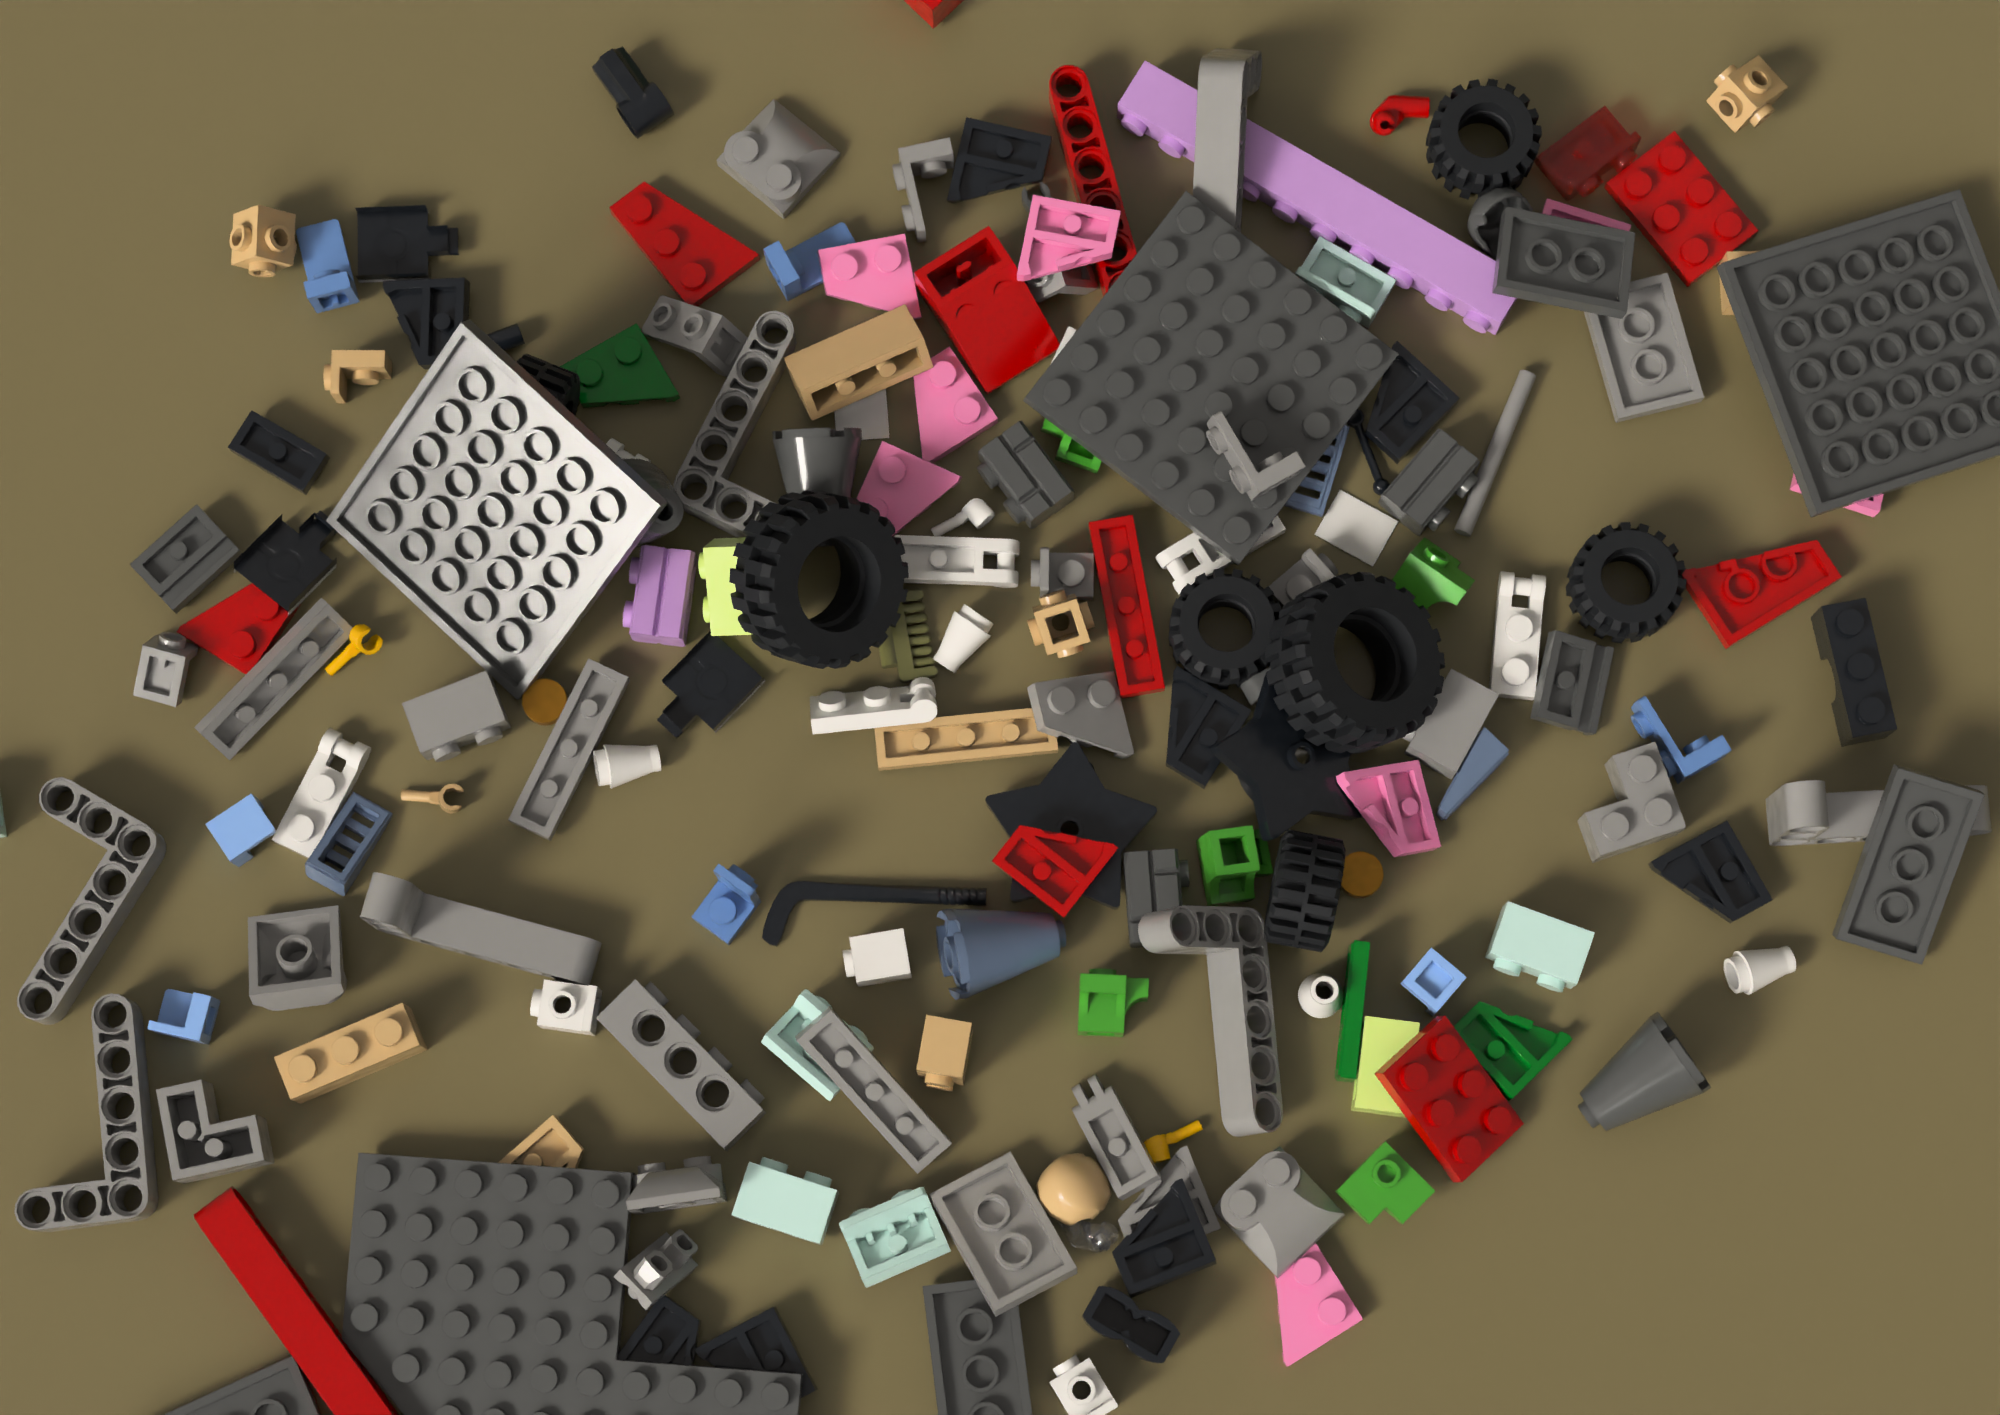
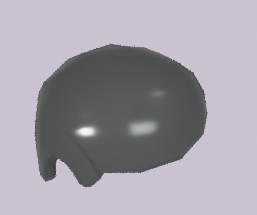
(1486, 216)

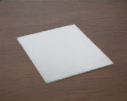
(868, 414)
(1356, 528)

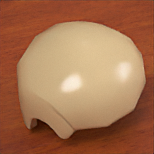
(1073, 1188)

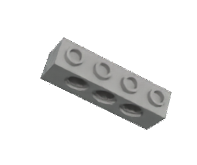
(624, 1021)

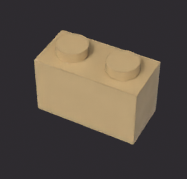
(944, 1052)

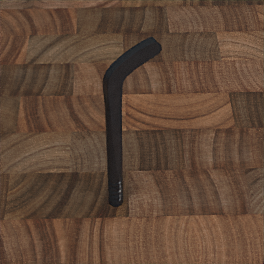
(823, 891)

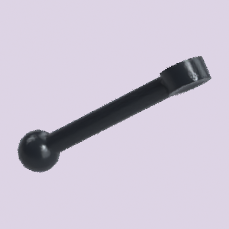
(1356, 422)

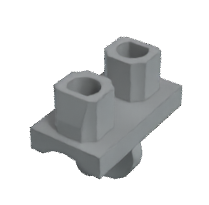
(659, 1268)

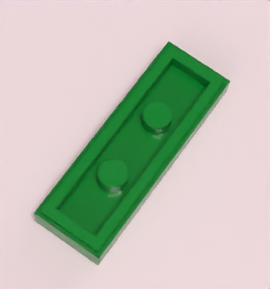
(1352, 1011)

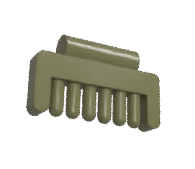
(897, 649)

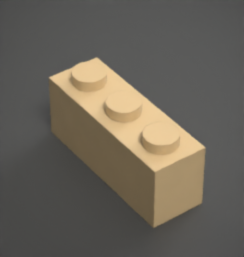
(858, 362)
(350, 1053)

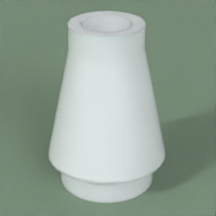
(962, 638)
(624, 763)
(1754, 969)
(1315, 1005)

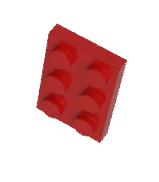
(1680, 208)
(1449, 1098)

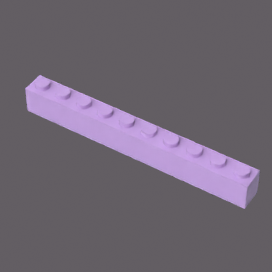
(1328, 204)

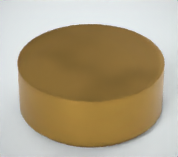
(544, 701)
(1361, 874)

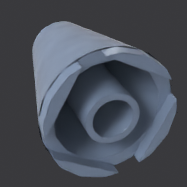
(994, 946)

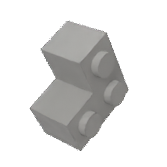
(1644, 808)
(203, 1145)

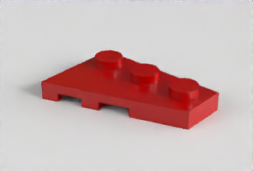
(681, 245)
(1758, 589)

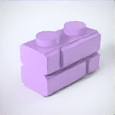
(661, 595)

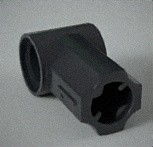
(637, 100)

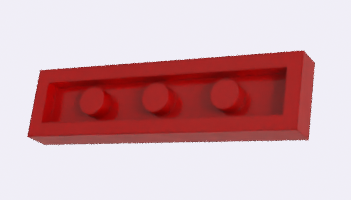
(1126, 606)

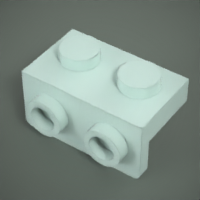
(1346, 281)
(783, 1044)
(894, 1236)

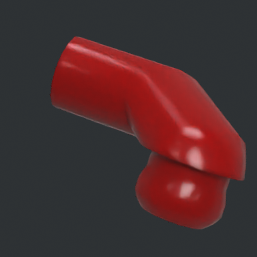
(1395, 110)

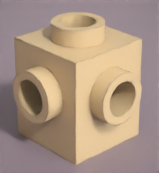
(1746, 94)
(263, 240)
(1066, 640)

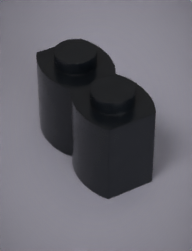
(1119, 1318)

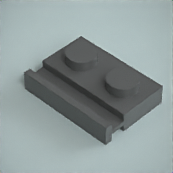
(186, 559)
(1572, 683)

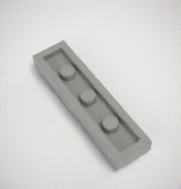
(274, 679)
(569, 749)
(873, 1090)

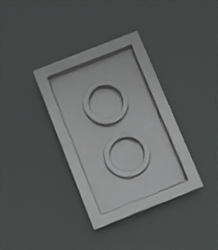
(1645, 353)
(1003, 1234)

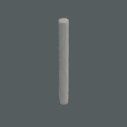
(1495, 453)

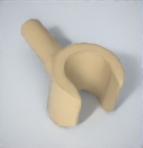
(434, 797)

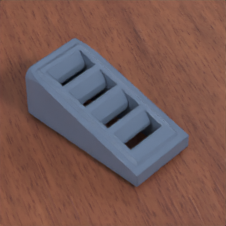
(1313, 505)
(1479, 763)
(331, 878)

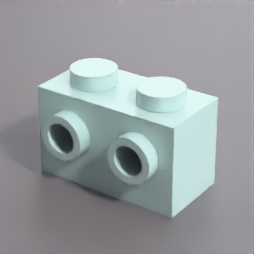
(1539, 946)
(786, 1201)

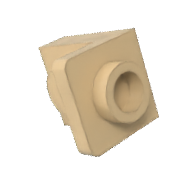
(361, 366)

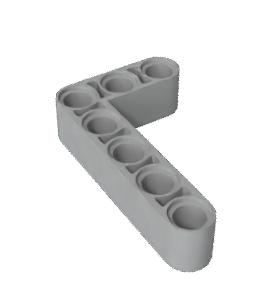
(1224, 86)
(735, 434)
(1808, 815)
(92, 899)
(409, 913)
(1239, 1005)
(114, 1133)

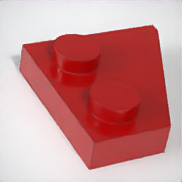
(239, 628)
(1053, 864)

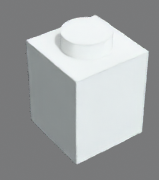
(877, 958)

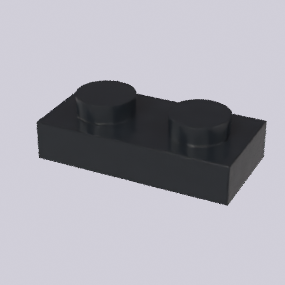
(278, 452)

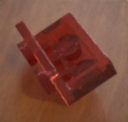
(1588, 153)

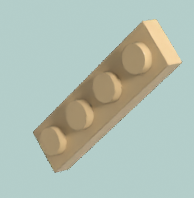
(962, 740)

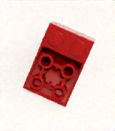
(986, 310)

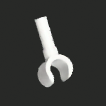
(975, 511)

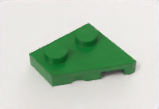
(621, 372)
(1509, 1046)

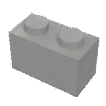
(457, 717)
(1453, 724)

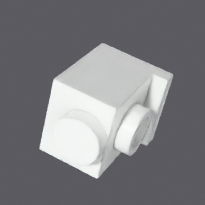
(581, 1015)
(1071, 1371)

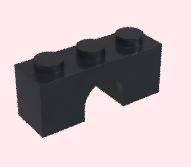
(1862, 696)

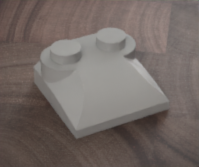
(777, 158)
(296, 958)
(678, 1188)
(1277, 1210)

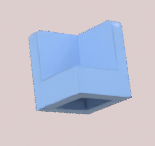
(241, 829)
(1433, 981)
(186, 1016)

